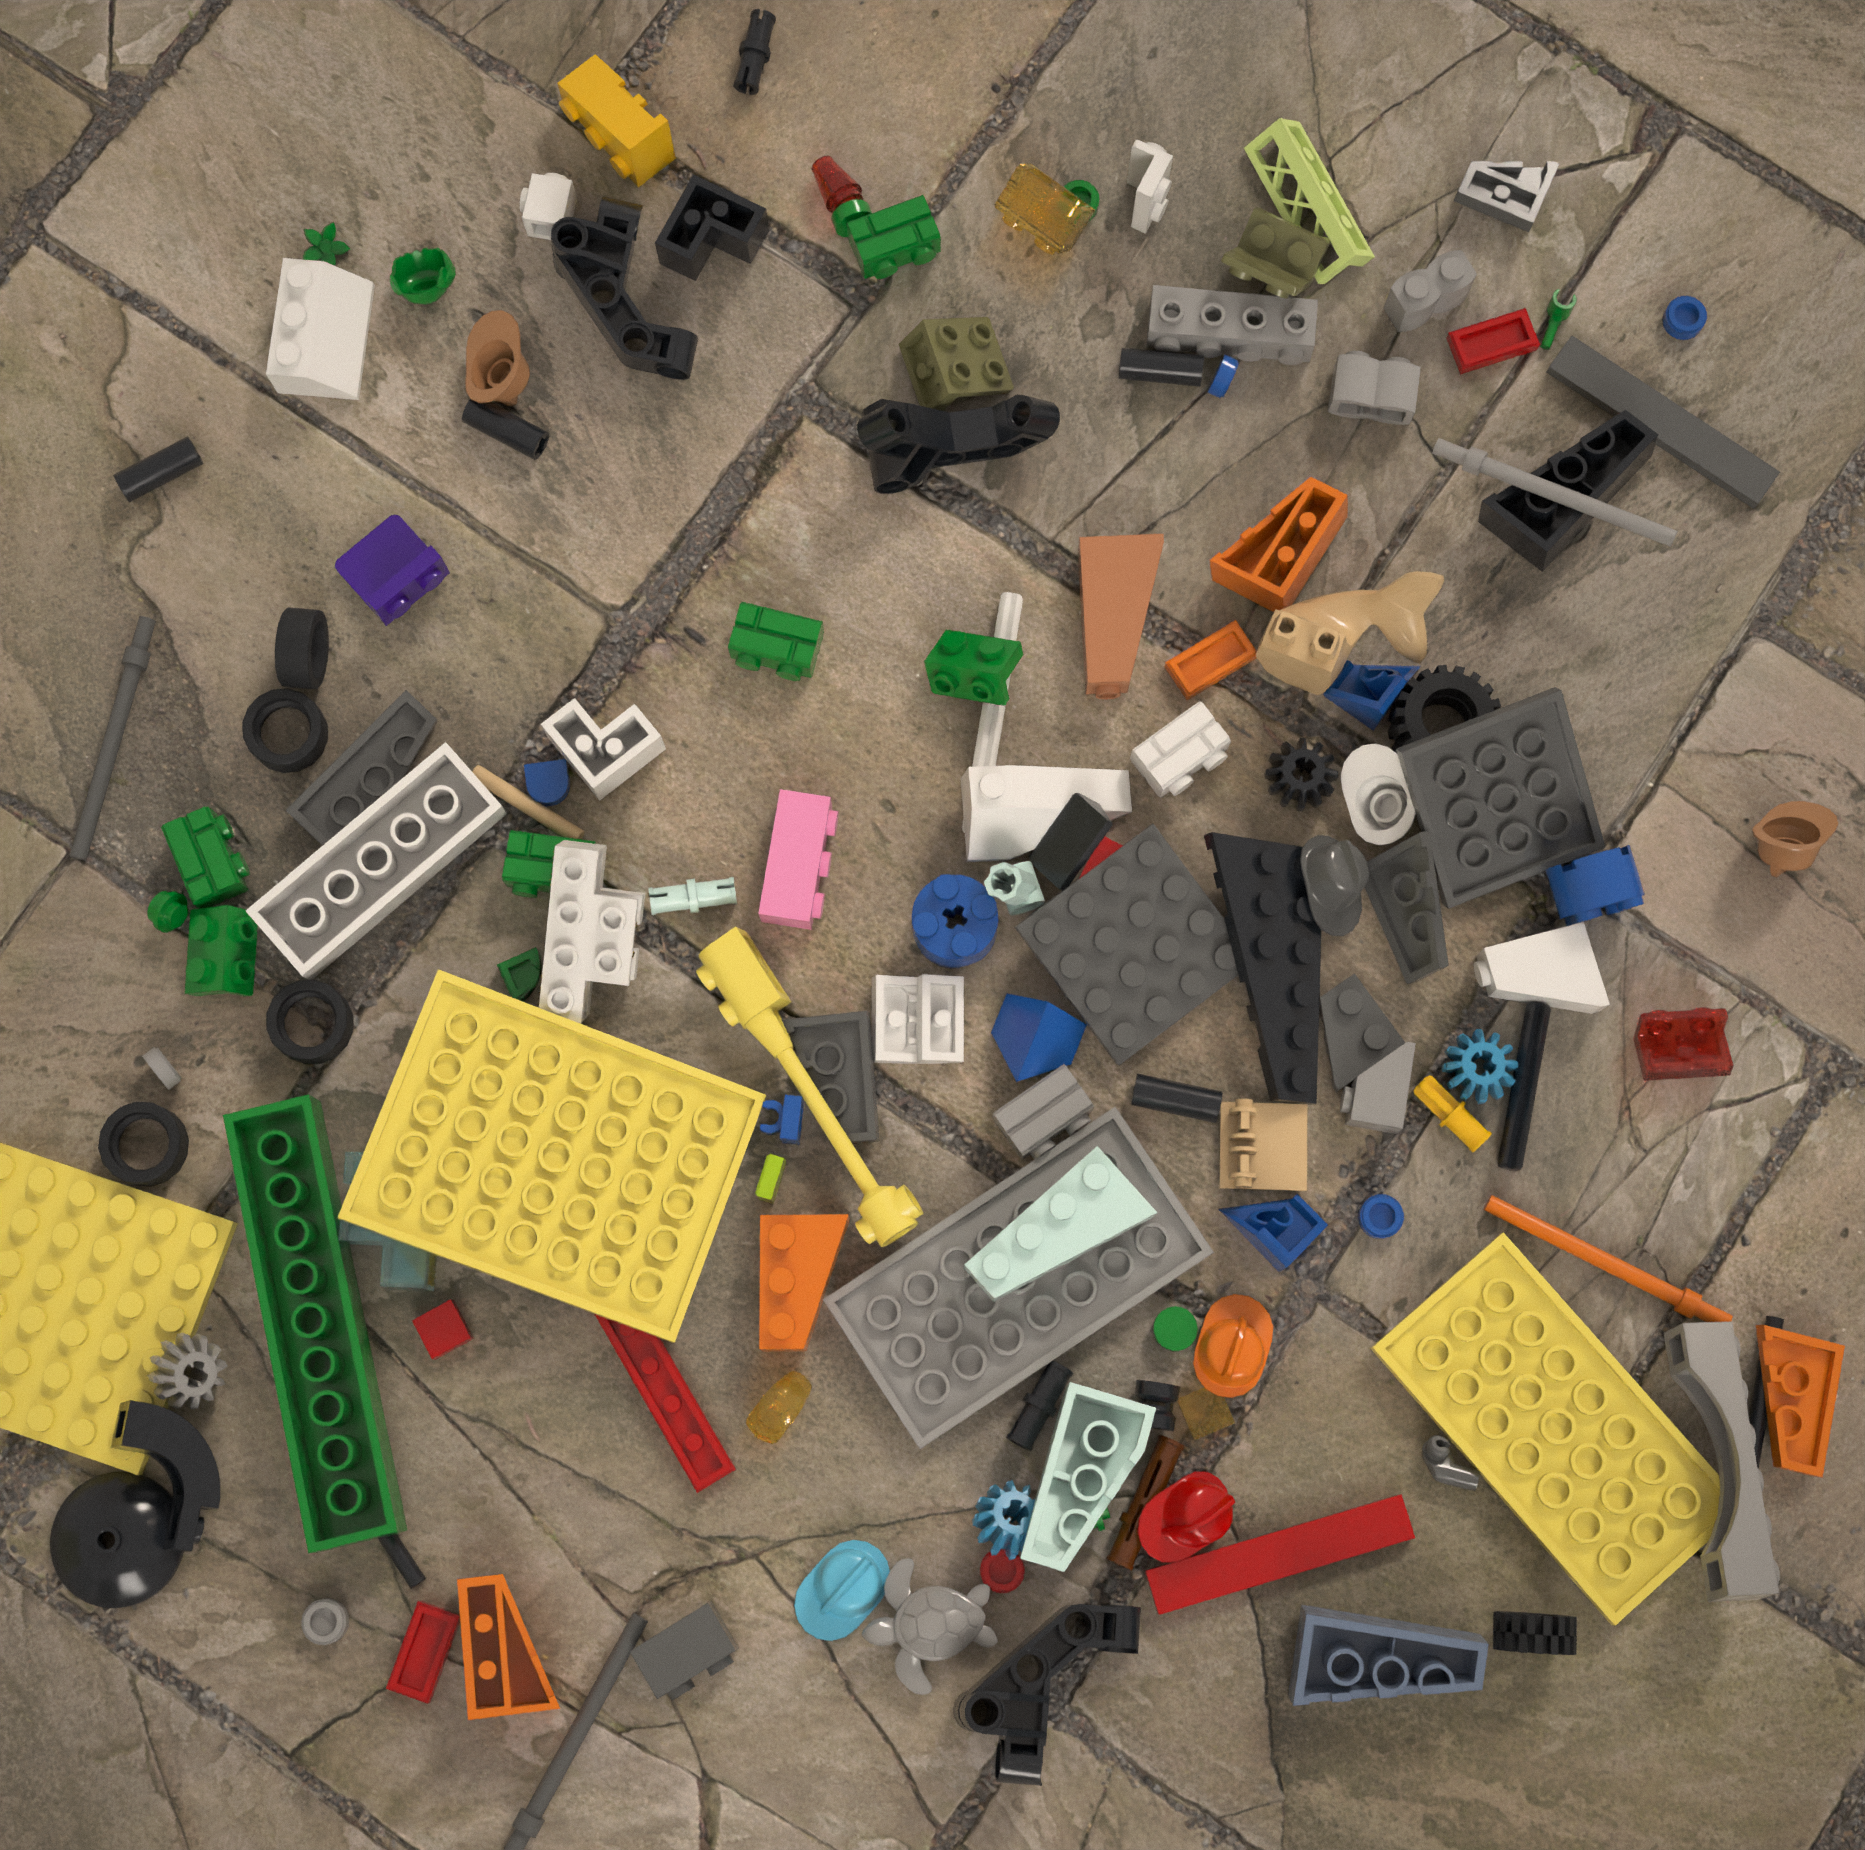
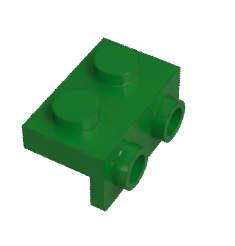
(972, 666)
(221, 952)

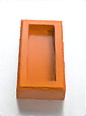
(1211, 660)

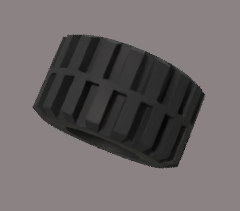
(1437, 688)

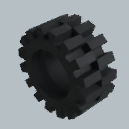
(1534, 1633)

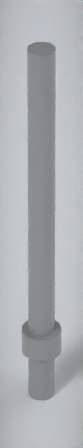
(1476, 462)

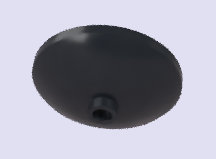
(136, 1564)

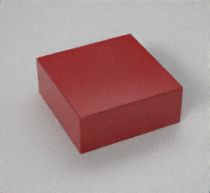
(442, 1329)

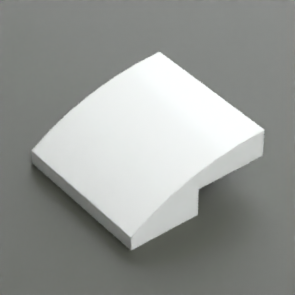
(917, 1019)

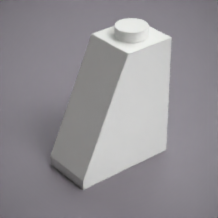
(1545, 969)

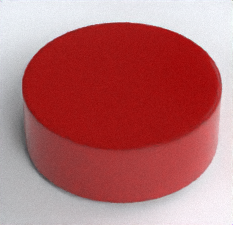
(1000, 1573)

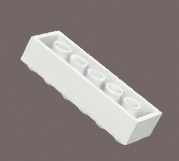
(376, 862)

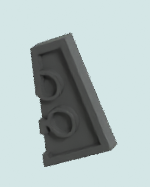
(1408, 906)

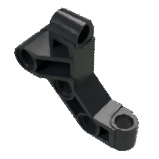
(599, 259)
(914, 438)
(1020, 1708)

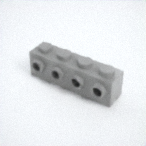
(1232, 324)

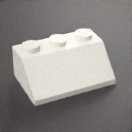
(319, 330)

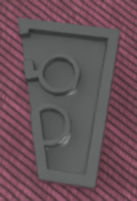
(840, 1063)

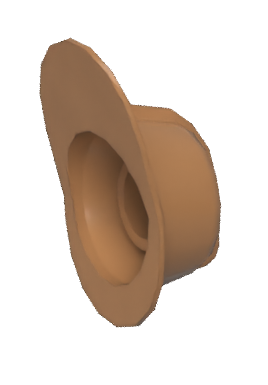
(495, 360)
(1793, 835)

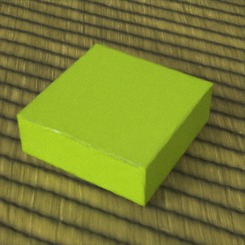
(770, 1178)

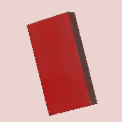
(1493, 341)
(424, 1652)

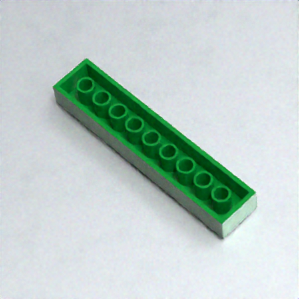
(314, 1325)

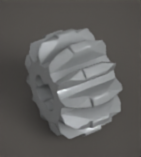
(181, 1388)

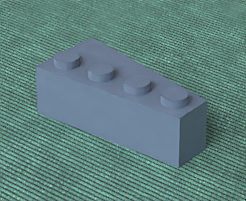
(1369, 1656)

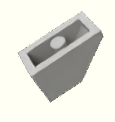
(1380, 1093)

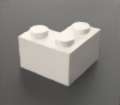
(605, 755)

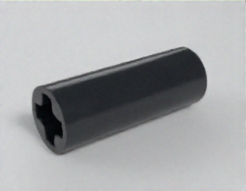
(1161, 367)
(506, 428)
(158, 469)
(1176, 1098)

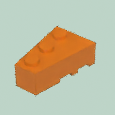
(794, 1275)
(498, 1655)

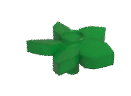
(323, 245)

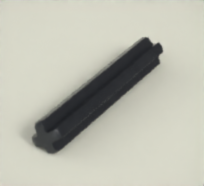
(1525, 1086)

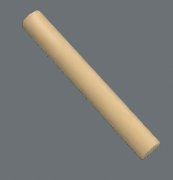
(527, 804)

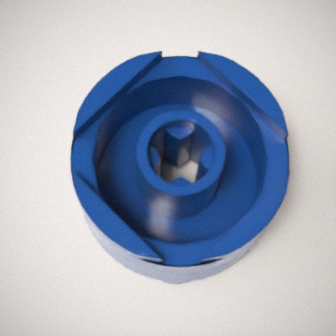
(1596, 882)
(949, 897)

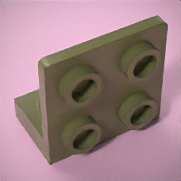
(1276, 254)
(954, 361)

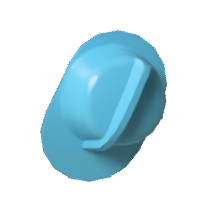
(841, 1590)

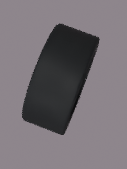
(301, 648)
(267, 704)
(286, 999)
(113, 1130)

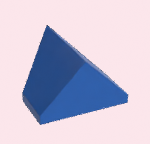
(1369, 690)
(1035, 1036)
(1277, 1228)

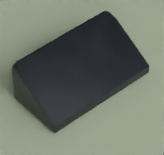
(1071, 840)

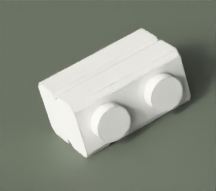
(1181, 750)

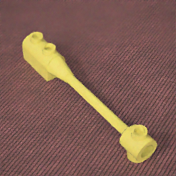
(754, 1000)

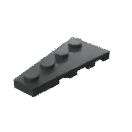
(364, 769)

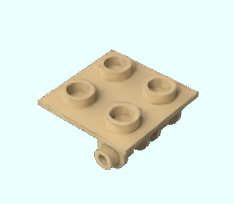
(1263, 1146)

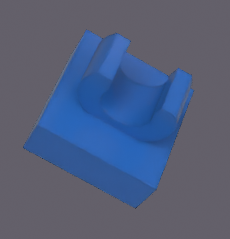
(789, 1120)

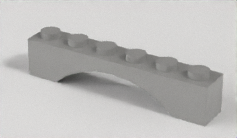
(1739, 1552)

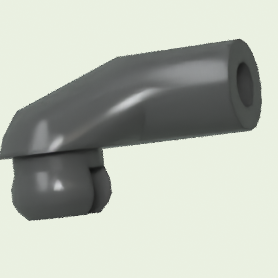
(1443, 1466)

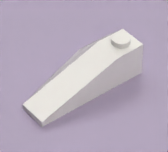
(1015, 805)

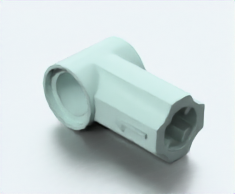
(1015, 886)

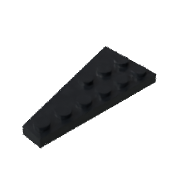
(1275, 956)

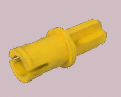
(1451, 1113)

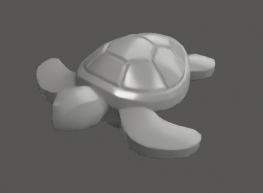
(928, 1624)

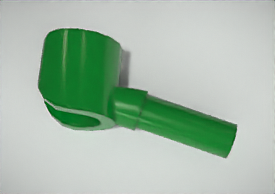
(1557, 314)

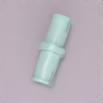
(692, 895)

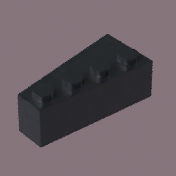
(1593, 467)

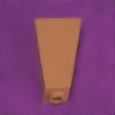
(1114, 601)

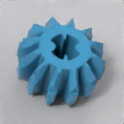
(1494, 1063)
(992, 1521)

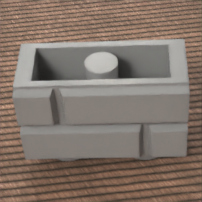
(1043, 1113)

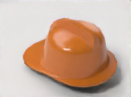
(1233, 1346)

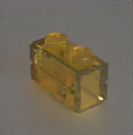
(1043, 209)

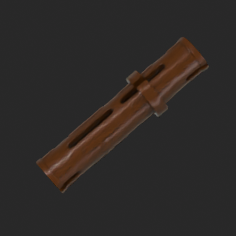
(1152, 1482)

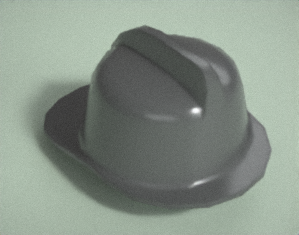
(1334, 882)

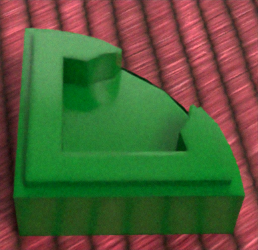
(521, 973)

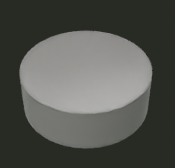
(162, 1067)
(325, 1621)

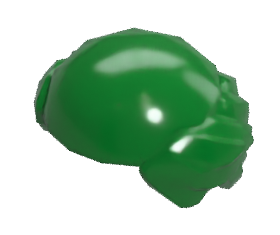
(422, 275)

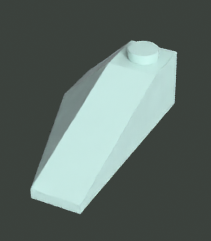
(1086, 1463)

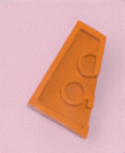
(1799, 1395)

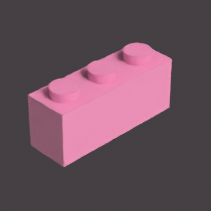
(797, 860)

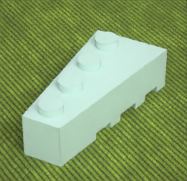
(1068, 1220)

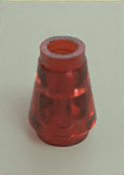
(834, 183)

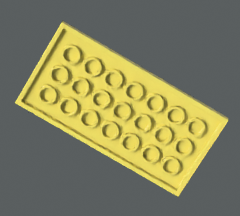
(1556, 1427)

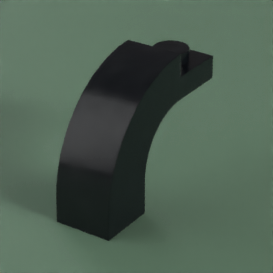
(185, 1458)

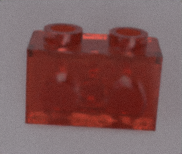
(1683, 1044)

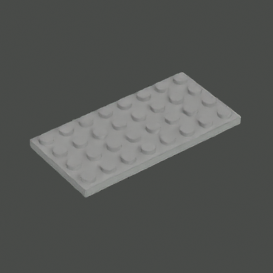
(952, 1350)

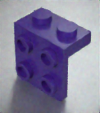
(391, 568)

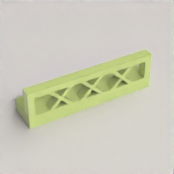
(1318, 189)

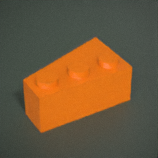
(1284, 548)

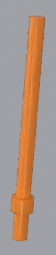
(1684, 1301)

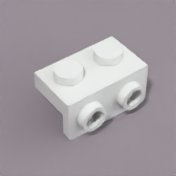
(1150, 175)

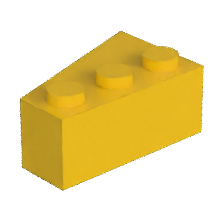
(617, 121)

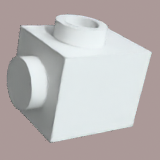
(545, 202)

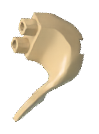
(1314, 637)

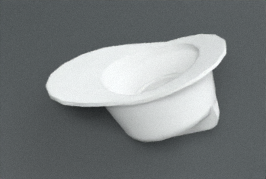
(1377, 794)

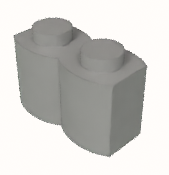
(1429, 291)
(1374, 388)

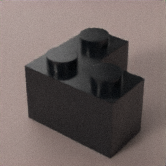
(709, 219)

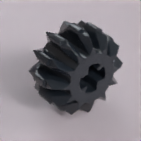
(1305, 759)

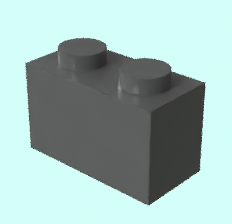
(684, 1651)

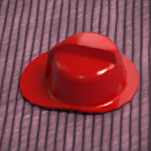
(1185, 1517)

